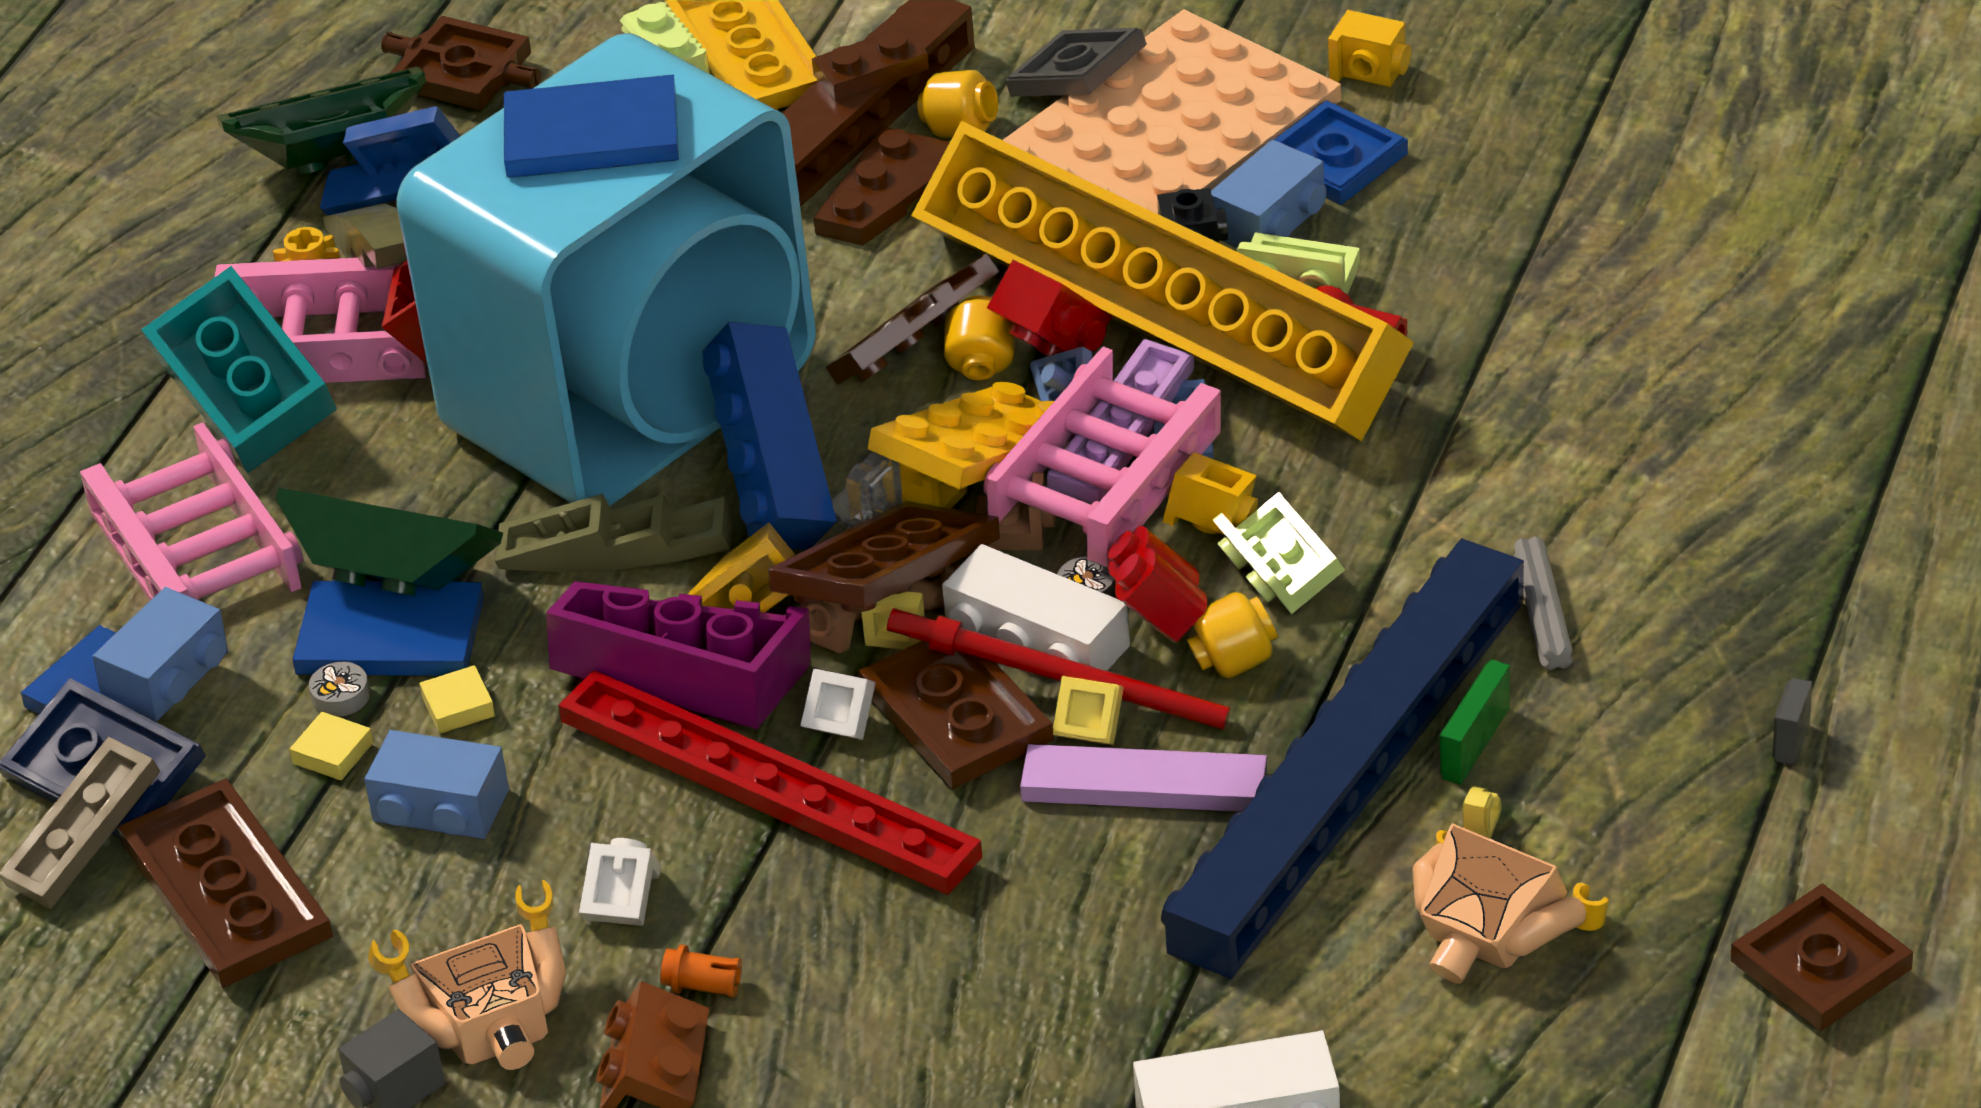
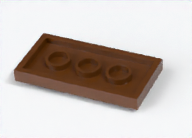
(883, 555)
(225, 882)

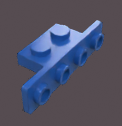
(385, 156)

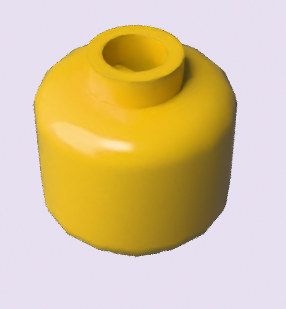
(957, 98)
(977, 339)
(1233, 635)

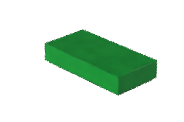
(1474, 721)

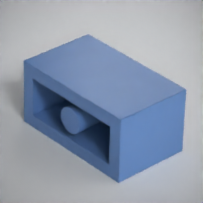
(1271, 193)
(161, 653)
(437, 784)

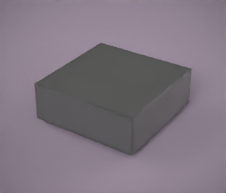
(1792, 721)

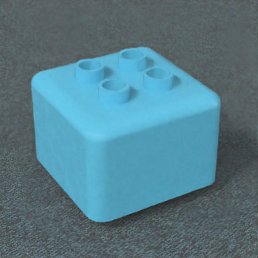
(581, 301)

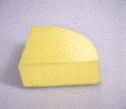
(1481, 811)

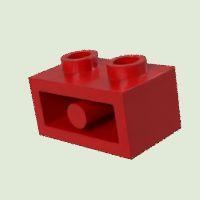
(1047, 312)

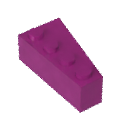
(682, 652)

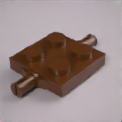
(464, 61)

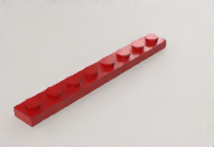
(772, 782)

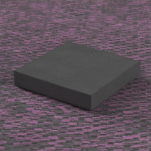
(1075, 62)

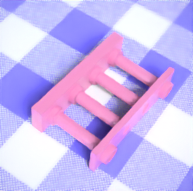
(337, 288)
(1131, 491)
(156, 564)

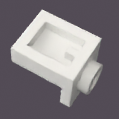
(618, 882)

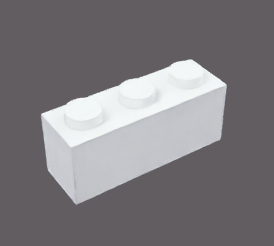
(1036, 609)
(1256, 1074)

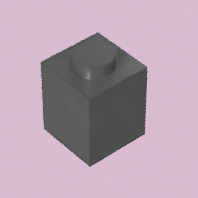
(390, 1064)

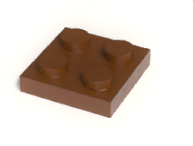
(1821, 956)

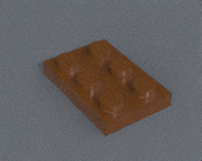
(956, 710)

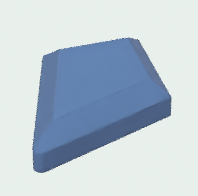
(1057, 371)

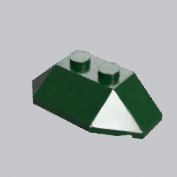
(313, 125)
(384, 542)

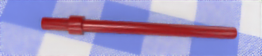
(948, 636)

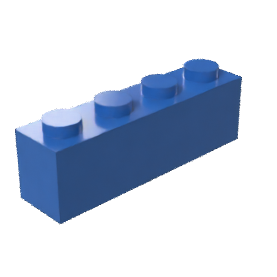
(768, 433)

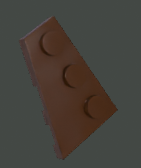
(879, 186)

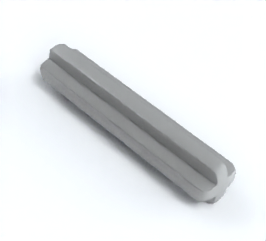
(1544, 605)

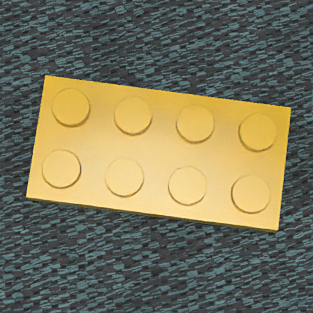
(751, 47)
(962, 436)

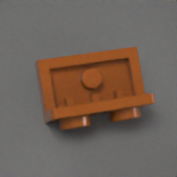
(653, 1049)

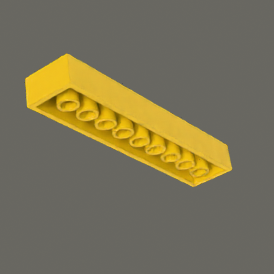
(1166, 280)

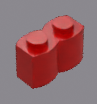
(1156, 582)

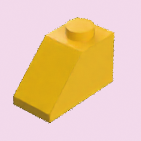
(745, 573)

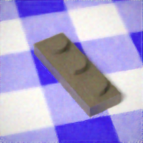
(79, 822)

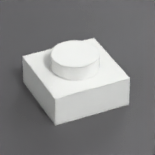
(838, 704)

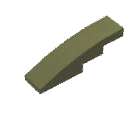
(369, 234)
(598, 538)

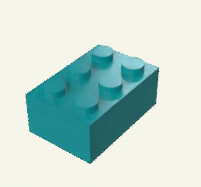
(239, 369)

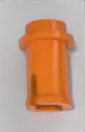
(700, 972)

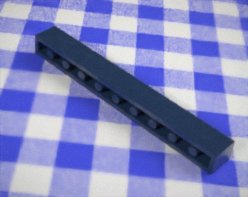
(1342, 759)

